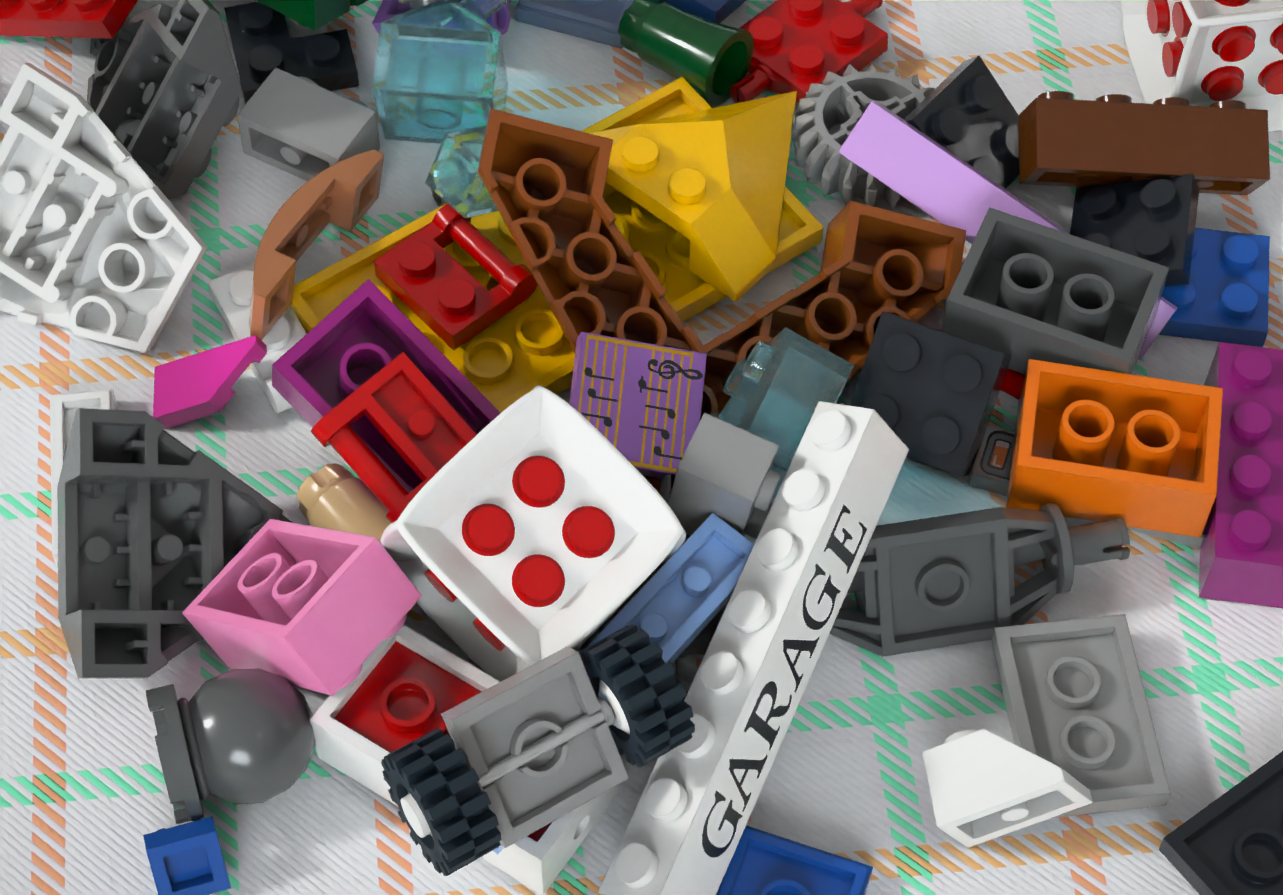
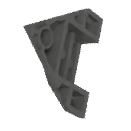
(167, 89)
(141, 540)

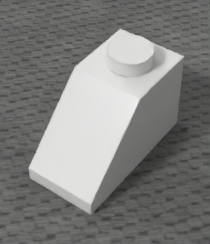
(995, 787)

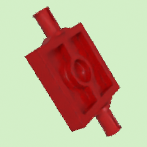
(805, 40)

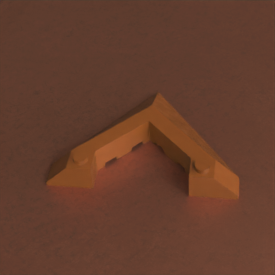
(552, 201)

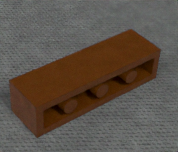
(1128, 141)

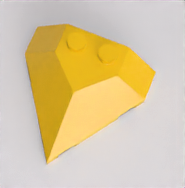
(714, 181)

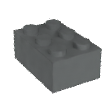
(1053, 297)

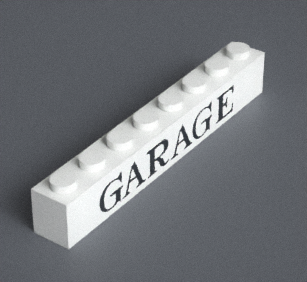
(761, 656)

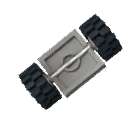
(537, 747)

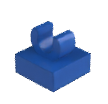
(187, 859)

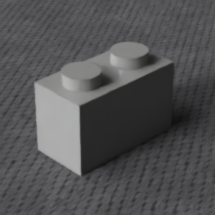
(304, 125)
(725, 475)

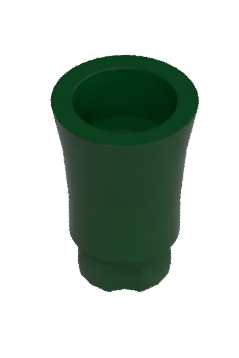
(688, 47)

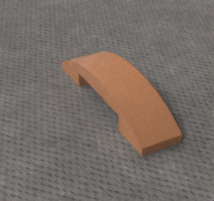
(334, 196)

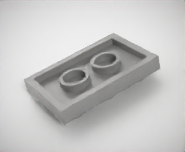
(1084, 707)

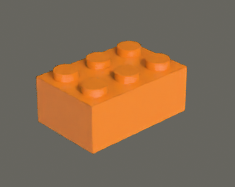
(1116, 447)

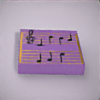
(639, 398)

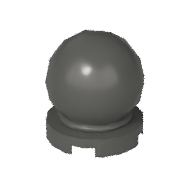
(234, 740)

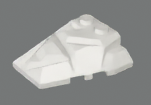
(83, 223)

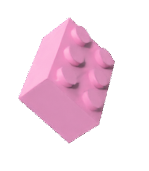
(304, 604)

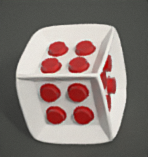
(1208, 51)
(531, 536)

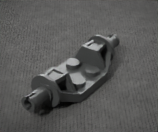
(954, 575)

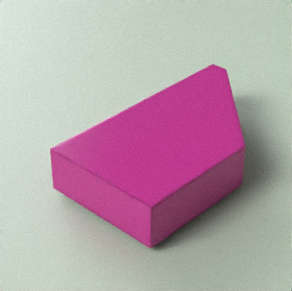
(203, 381)

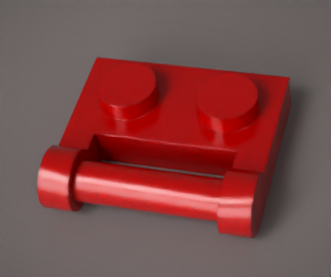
(442, 290)
(409, 417)

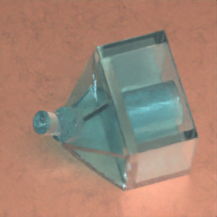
(439, 70)

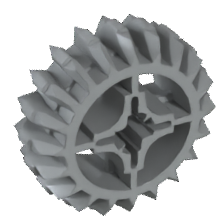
(843, 103)

